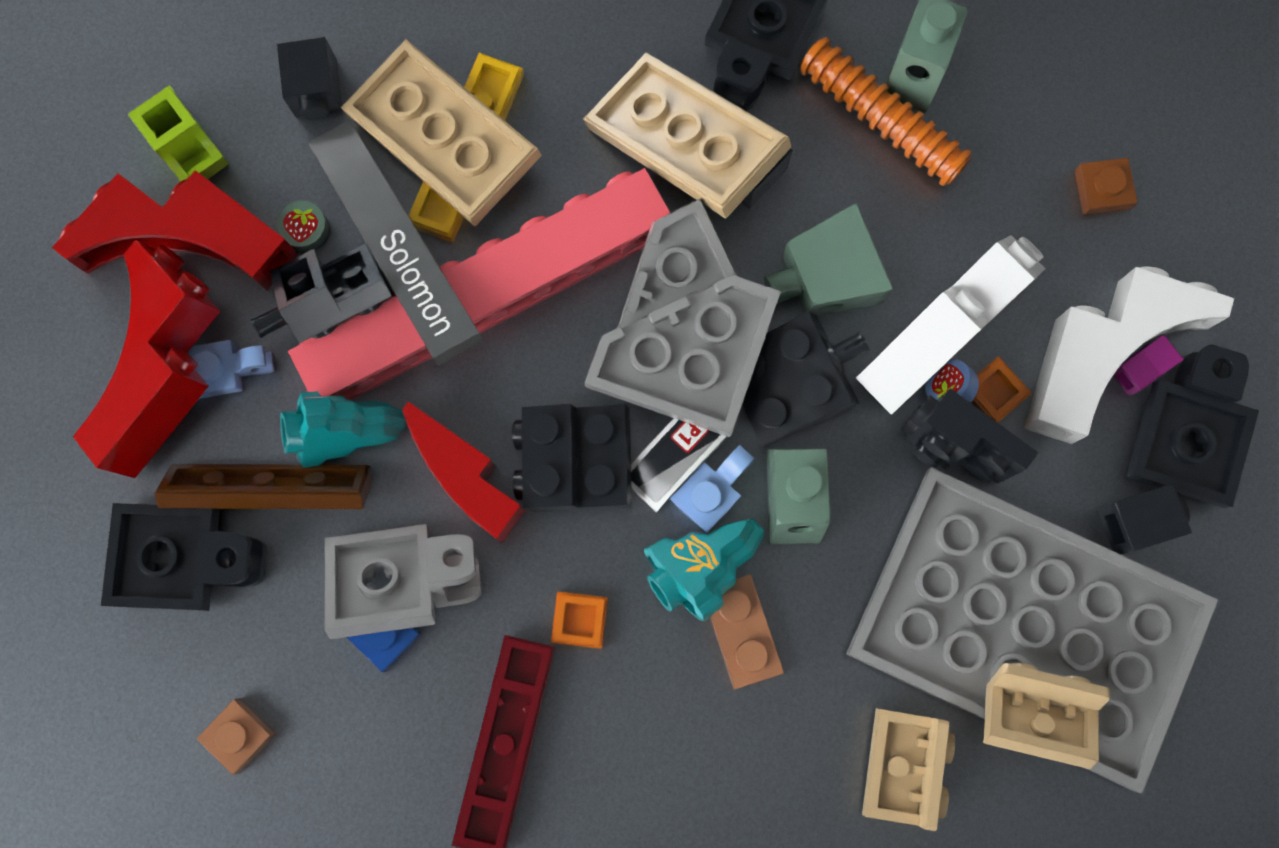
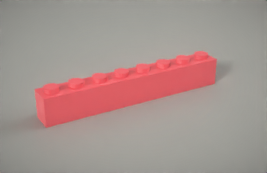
(491, 285)

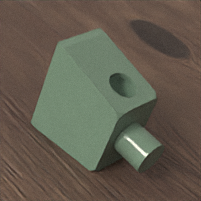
(928, 44)
(833, 267)
(797, 495)

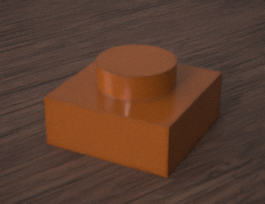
(1105, 186)

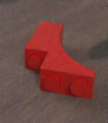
(193, 220)
(154, 375)

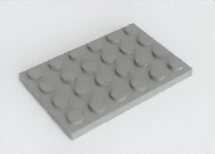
(1000, 586)

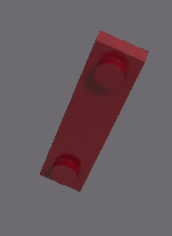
(504, 744)

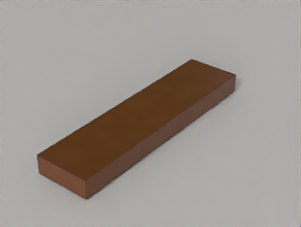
(264, 486)

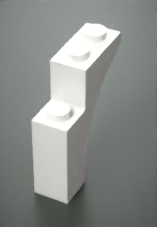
(951, 321)
(1090, 348)

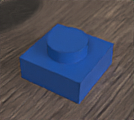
(385, 647)

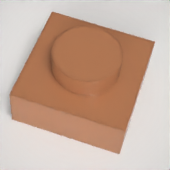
(236, 736)

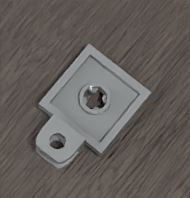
(418, 576)

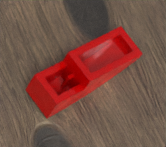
(463, 474)

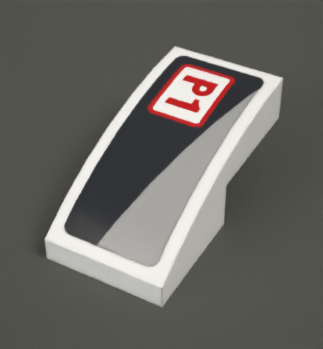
(671, 461)

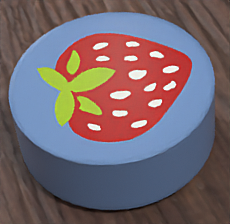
(953, 375)

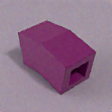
(1147, 365)

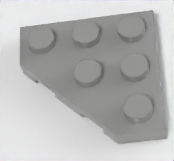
(676, 262)
(690, 354)

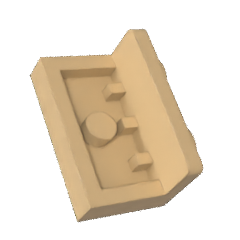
(1044, 714)
(908, 769)

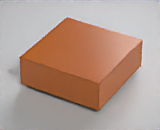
(999, 390)
(579, 620)

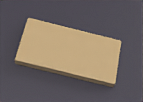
(441, 132)
(687, 134)

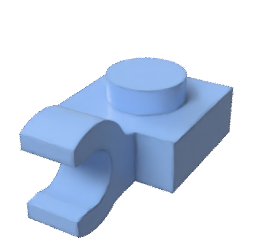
(224, 365)
(709, 493)

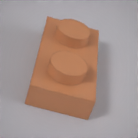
(745, 636)

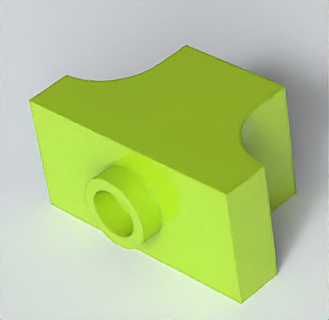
(177, 135)

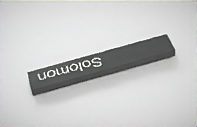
(395, 244)

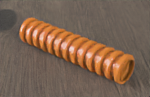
(884, 111)

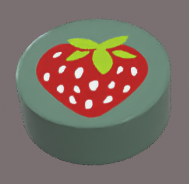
(303, 225)

